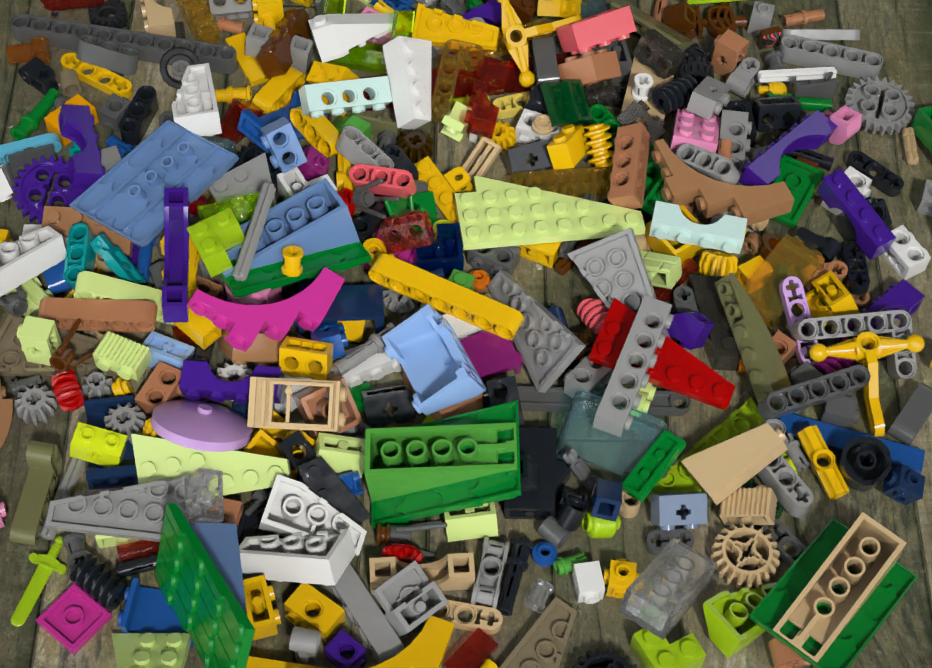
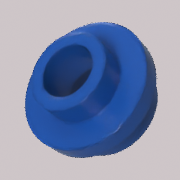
(544, 561)

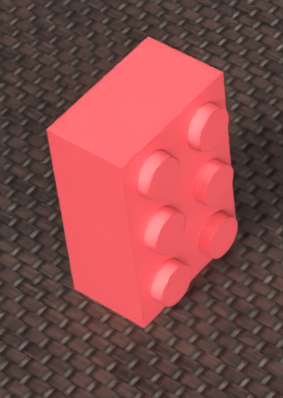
(596, 30)

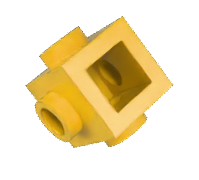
(619, 577)

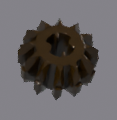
(416, 145)

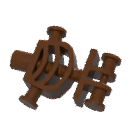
(717, 25)

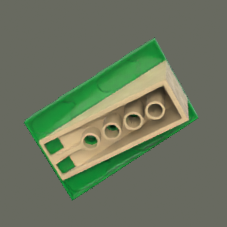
(837, 593)

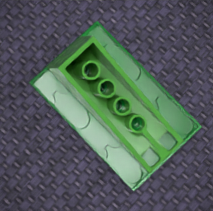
(443, 464)

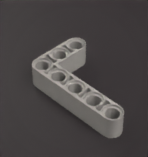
(862, 324)

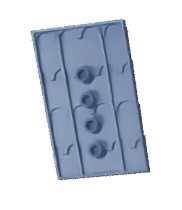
(132, 191)

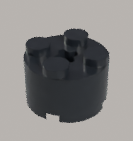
(869, 450)

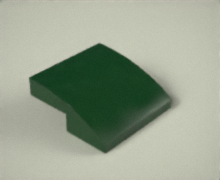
(566, 102)

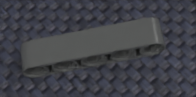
(806, 398)

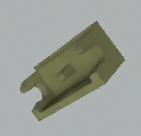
(380, 123)

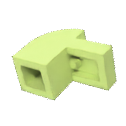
(454, 123)

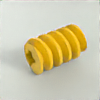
(599, 145)

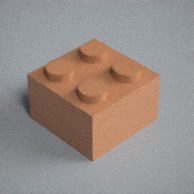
(591, 67)
(314, 407)

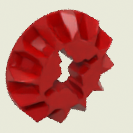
(402, 552)

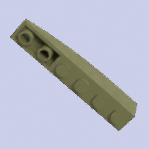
(752, 339)

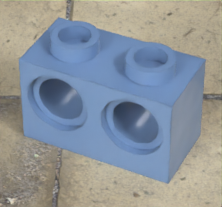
(286, 143)

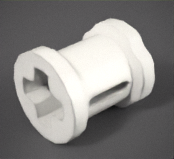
(642, 87)

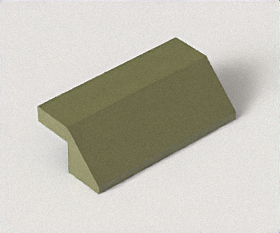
(645, 23)

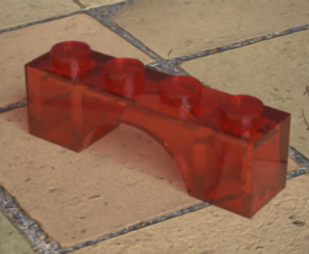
(484, 114)

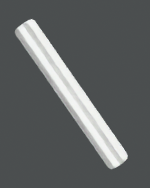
(801, 74)

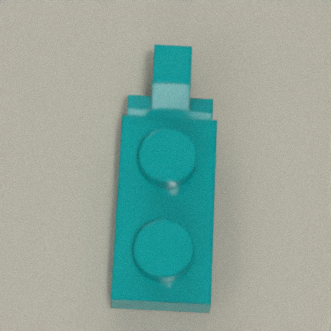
(116, 260)

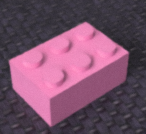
(695, 130)

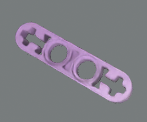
(791, 319)

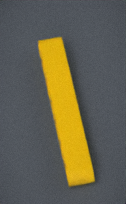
(446, 296)

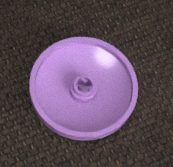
(201, 425)

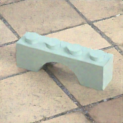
(722, 235)

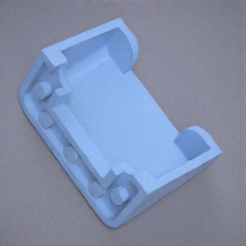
(433, 361)

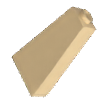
(735, 461)

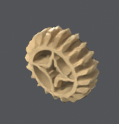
(731, 541)

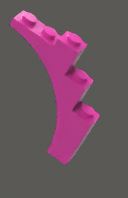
(273, 319)

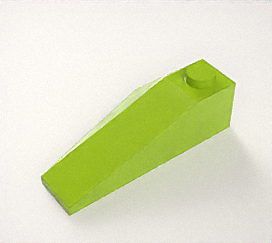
(729, 618)

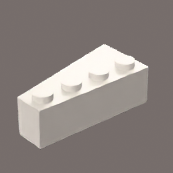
(29, 257)

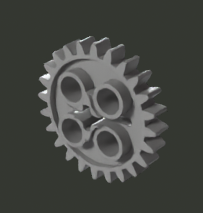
(895, 108)

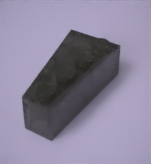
(720, 344)

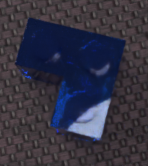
(444, 253)

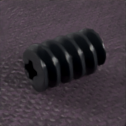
(674, 94)
(99, 583)

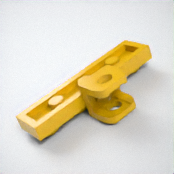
(445, 187)

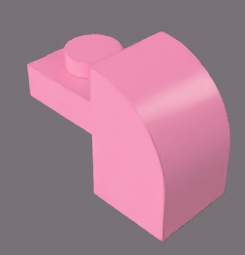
(847, 121)

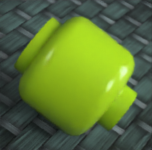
(599, 528)

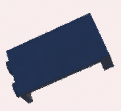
(355, 304)
(110, 477)

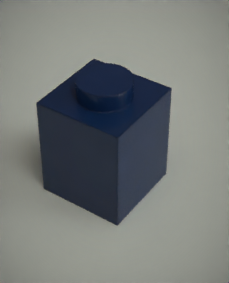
(606, 500)

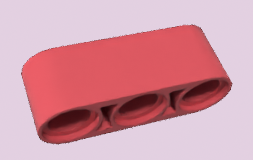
(391, 186)

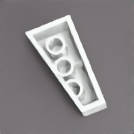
(409, 80)
(298, 558)

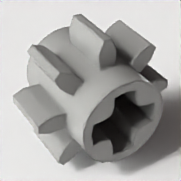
(97, 385)

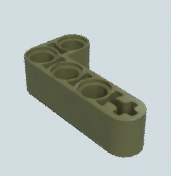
(38, 490)

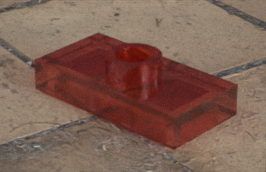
(472, 651)

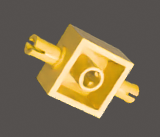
(559, 8)
(268, 12)

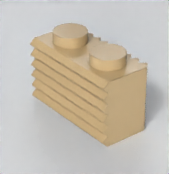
(749, 506)

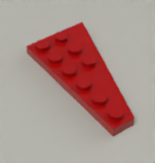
(674, 368)

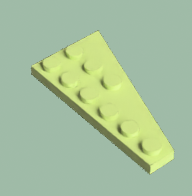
(242, 471)

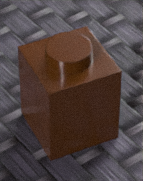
(680, 17)

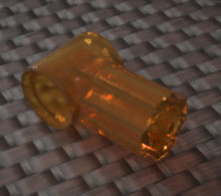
(25, 52)

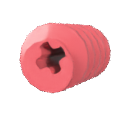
(592, 313)

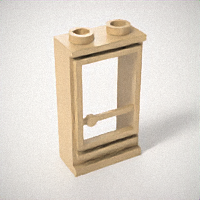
(262, 397)

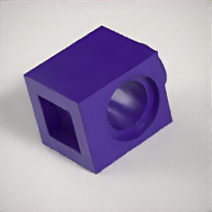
(345, 643)

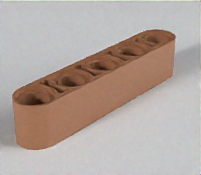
(100, 314)

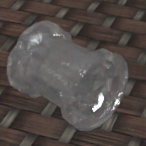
(538, 595)

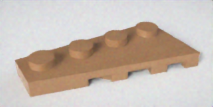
(63, 218)

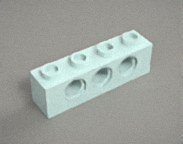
(376, 87)

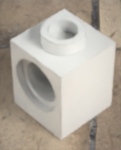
(588, 582)

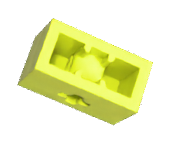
(98, 445)

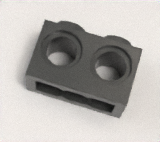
(491, 259)

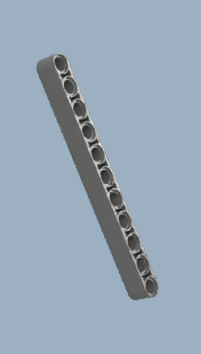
(151, 47)

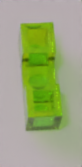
(241, 207)

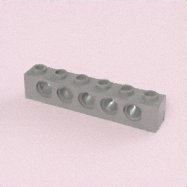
(735, 127)
(650, 313)

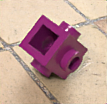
(316, 165)

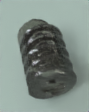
(602, 94)

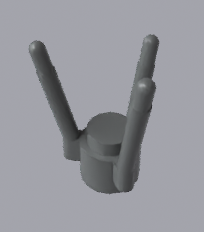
(364, 198)
(15, 303)
(403, 533)

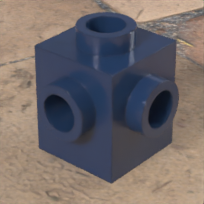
(904, 485)

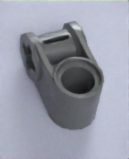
(683, 300)

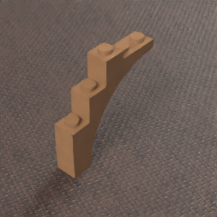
(715, 197)

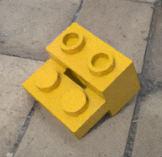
(833, 295)

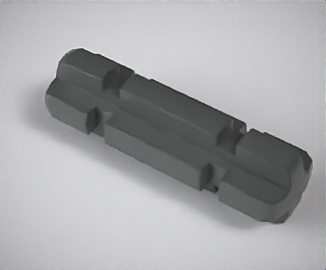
(579, 468)

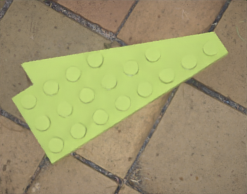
(523, 215)

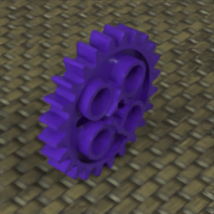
(30, 186)

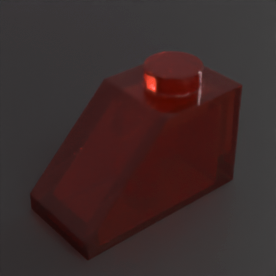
(231, 119)

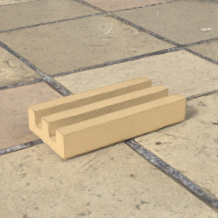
(491, 158)

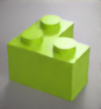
(214, 237)
(658, 653)

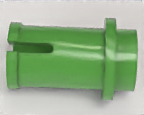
(565, 565)

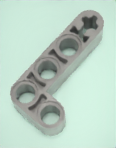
(796, 495)

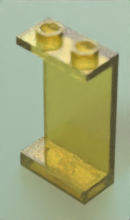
(785, 260)

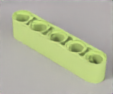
(99, 286)

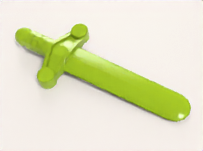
(46, 564)

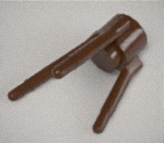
(64, 356)

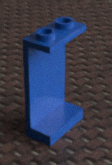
(250, 124)
(147, 612)

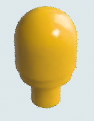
(775, 87)

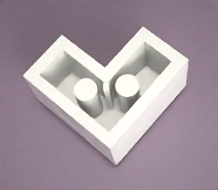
(294, 182)

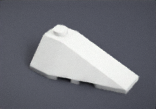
(340, 32)
(196, 102)
(299, 510)

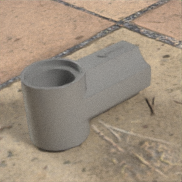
(305, 644)

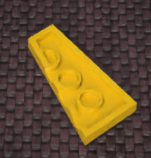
(441, 27)

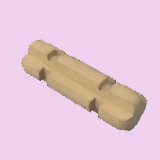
(910, 146)

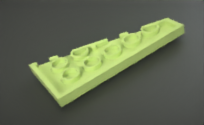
(151, 650)

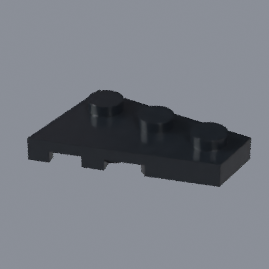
(326, 484)

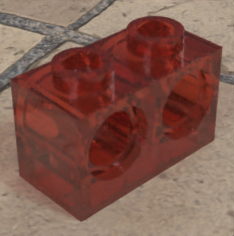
(409, 236)

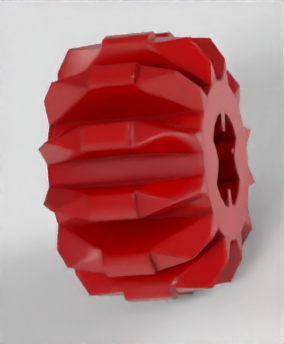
(68, 390)

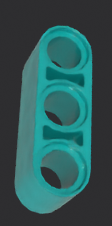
(79, 253)

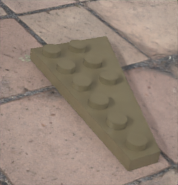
(14, 361)
(545, 640)

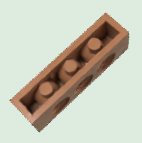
(629, 166)

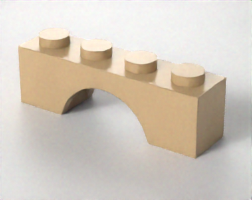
(159, 18)
(449, 573)

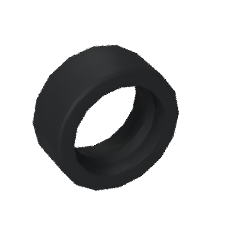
(165, 59)

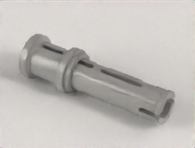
(363, 352)

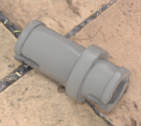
(795, 453)

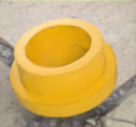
(122, 387)

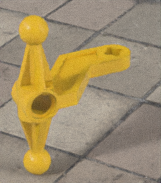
(519, 50)
(879, 348)

